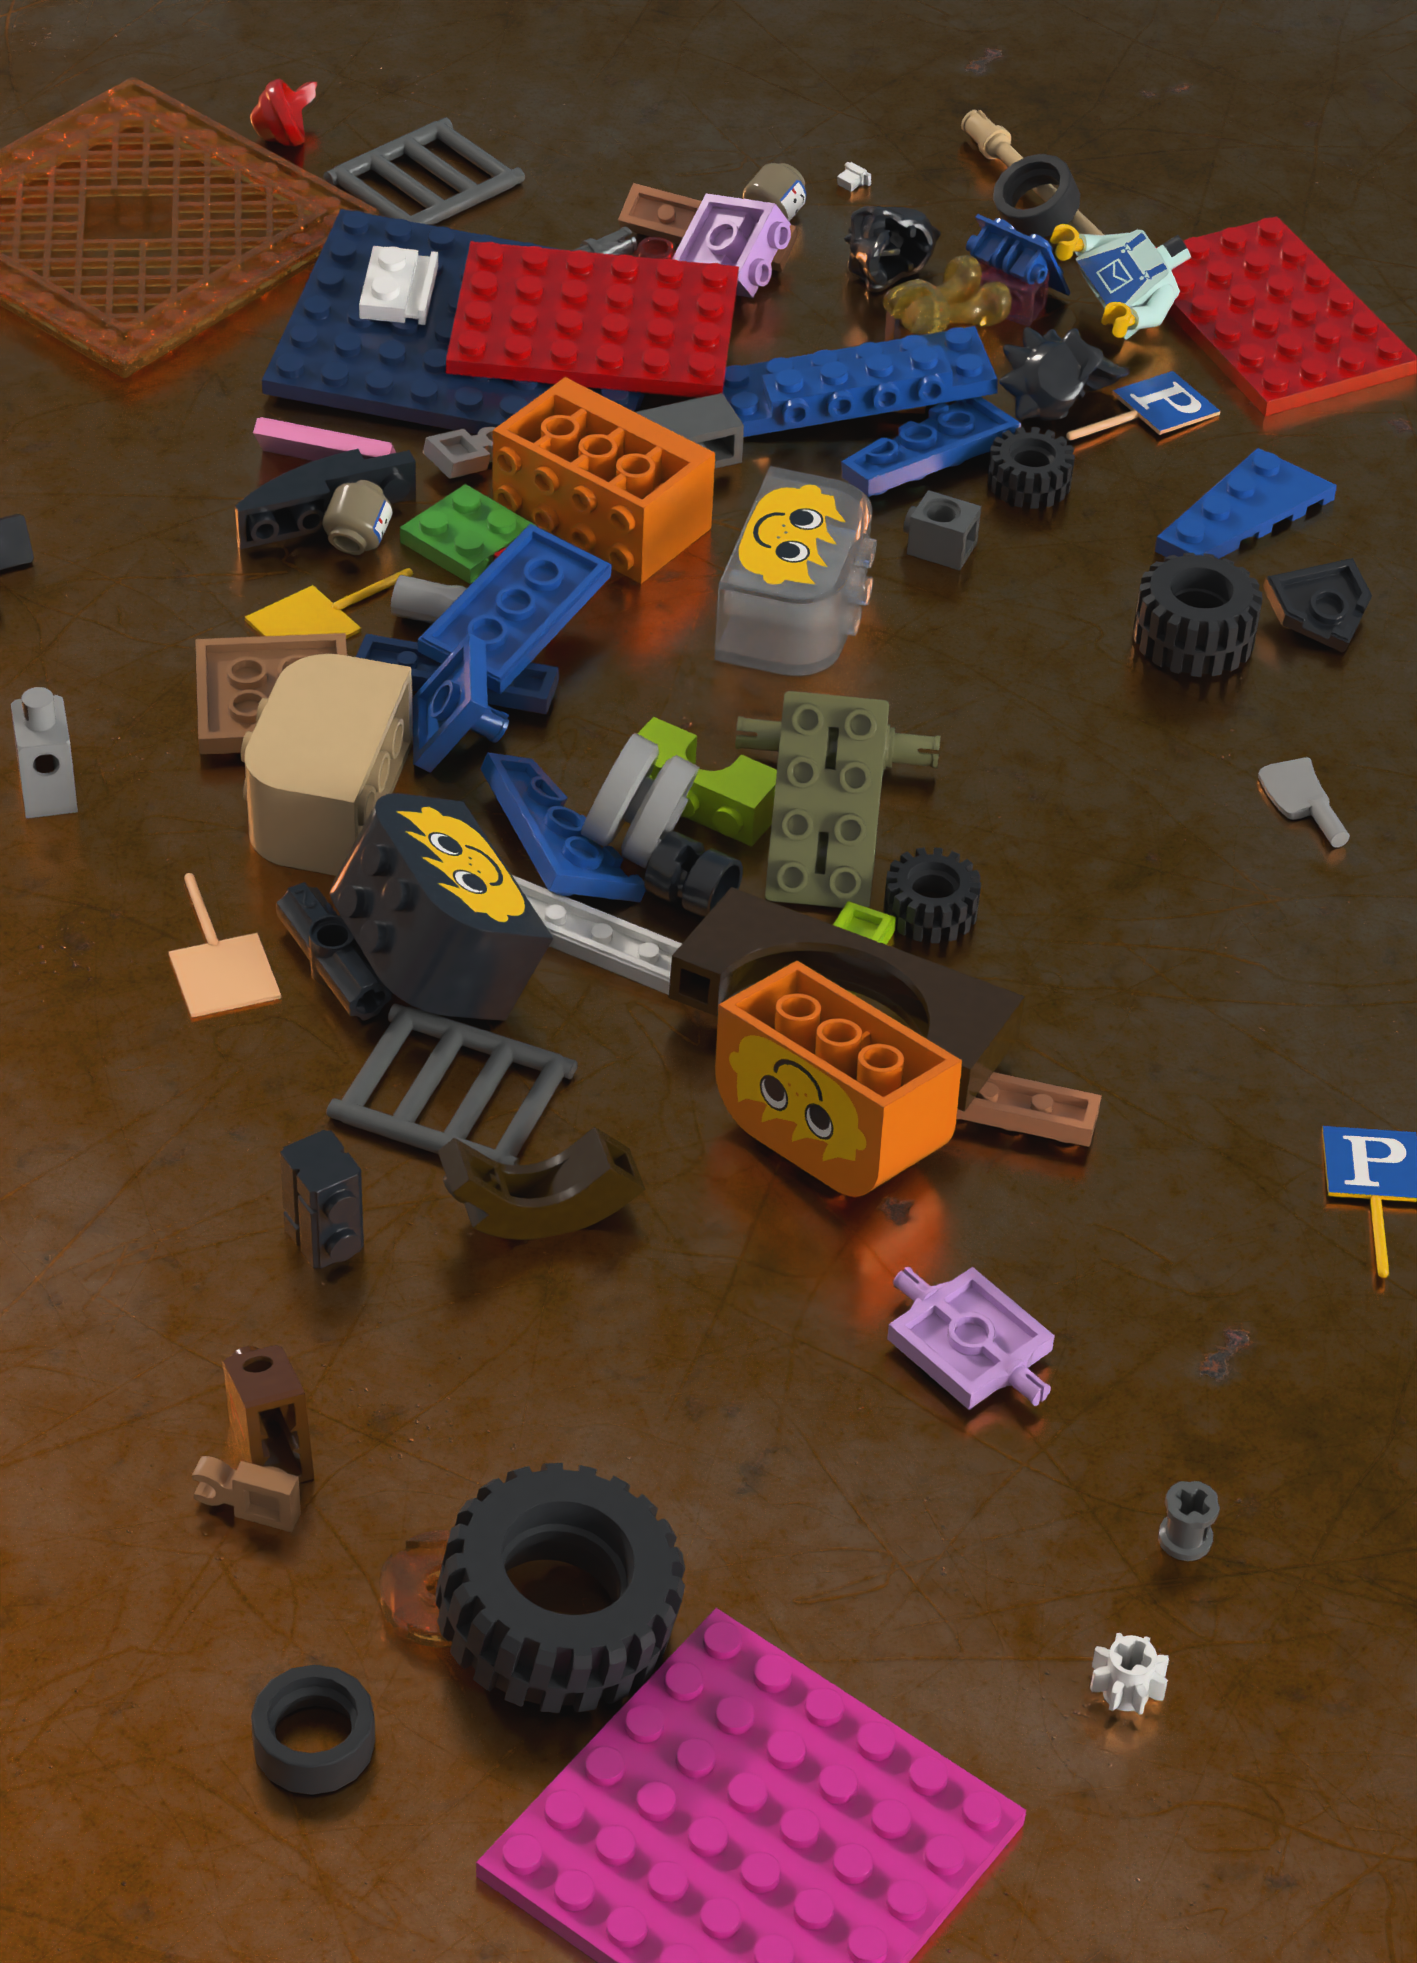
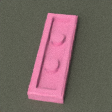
(313, 442)

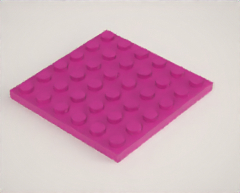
(749, 1822)

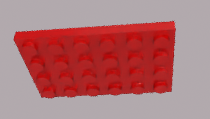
(1281, 319)
(593, 320)

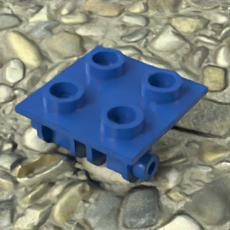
(1016, 253)

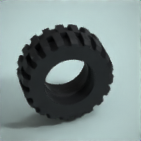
(547, 1653)

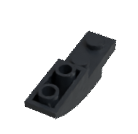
(299, 498)

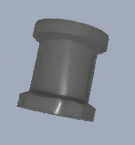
(1187, 1527)

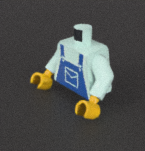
(1125, 274)

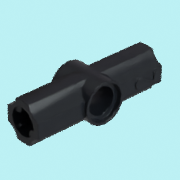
(332, 951)

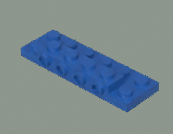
(860, 381)

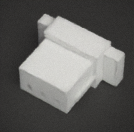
(853, 177)

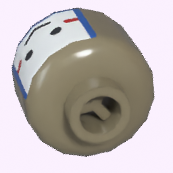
(778, 185)
(357, 517)

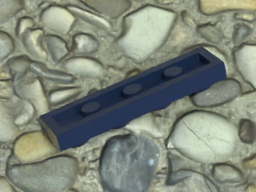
(527, 692)

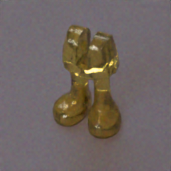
(957, 300)

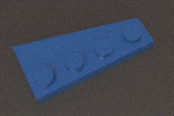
(940, 441)
(1244, 506)
(553, 833)

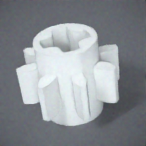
(1129, 1673)

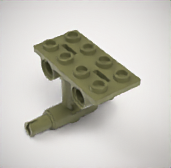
(829, 793)

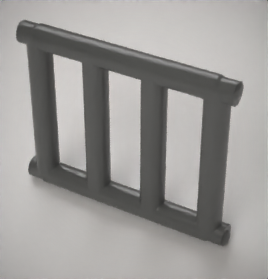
(412, 146)
(452, 1037)

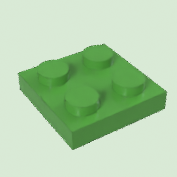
(463, 532)

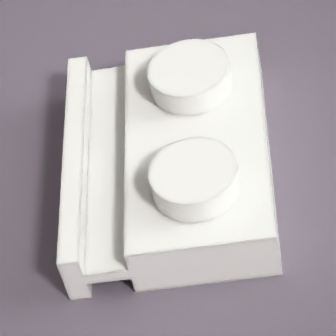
(398, 285)

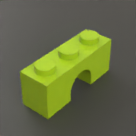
(728, 800)

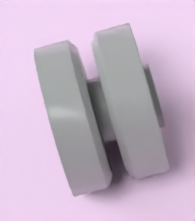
(635, 798)

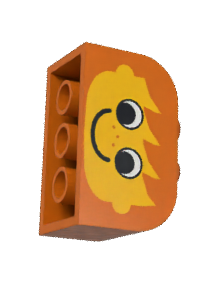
(833, 1080)

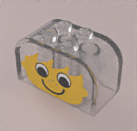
(796, 575)

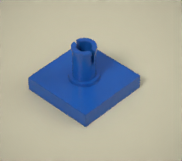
(454, 704)

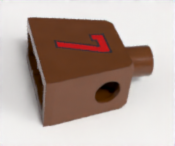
(266, 1389)

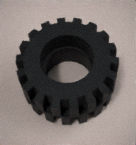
(1197, 614)

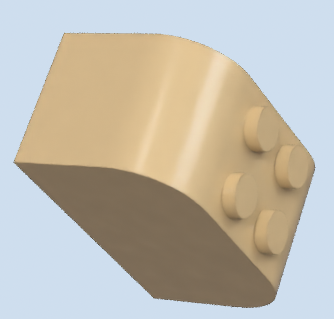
(324, 757)

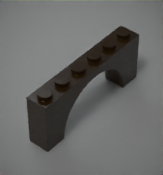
(754, 938)

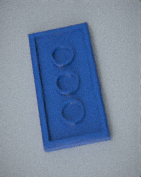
(518, 603)

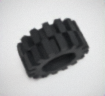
(1031, 467)
(938, 875)

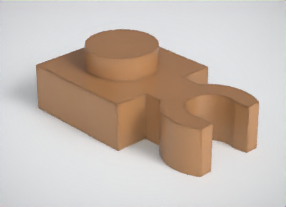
(255, 1491)

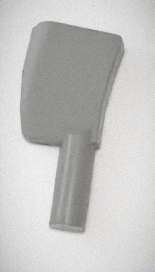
(1298, 794)

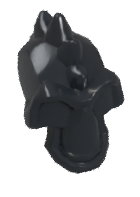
(889, 244)
(1054, 372)

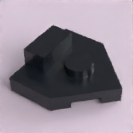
(1321, 601)

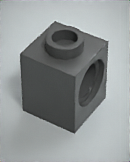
(942, 529)

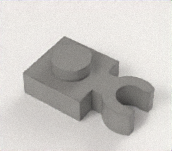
(459, 452)

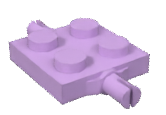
(970, 1337)

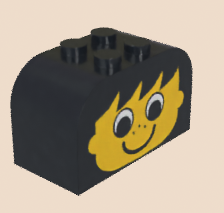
(438, 909)

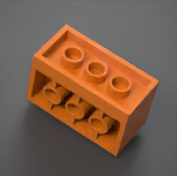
(604, 478)

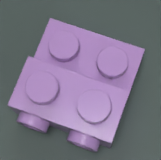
(736, 235)

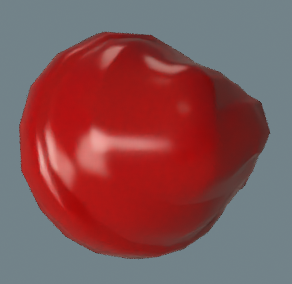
(280, 112)

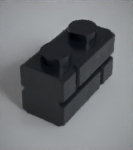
(322, 1199)

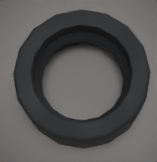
(1026, 175)
(307, 1688)

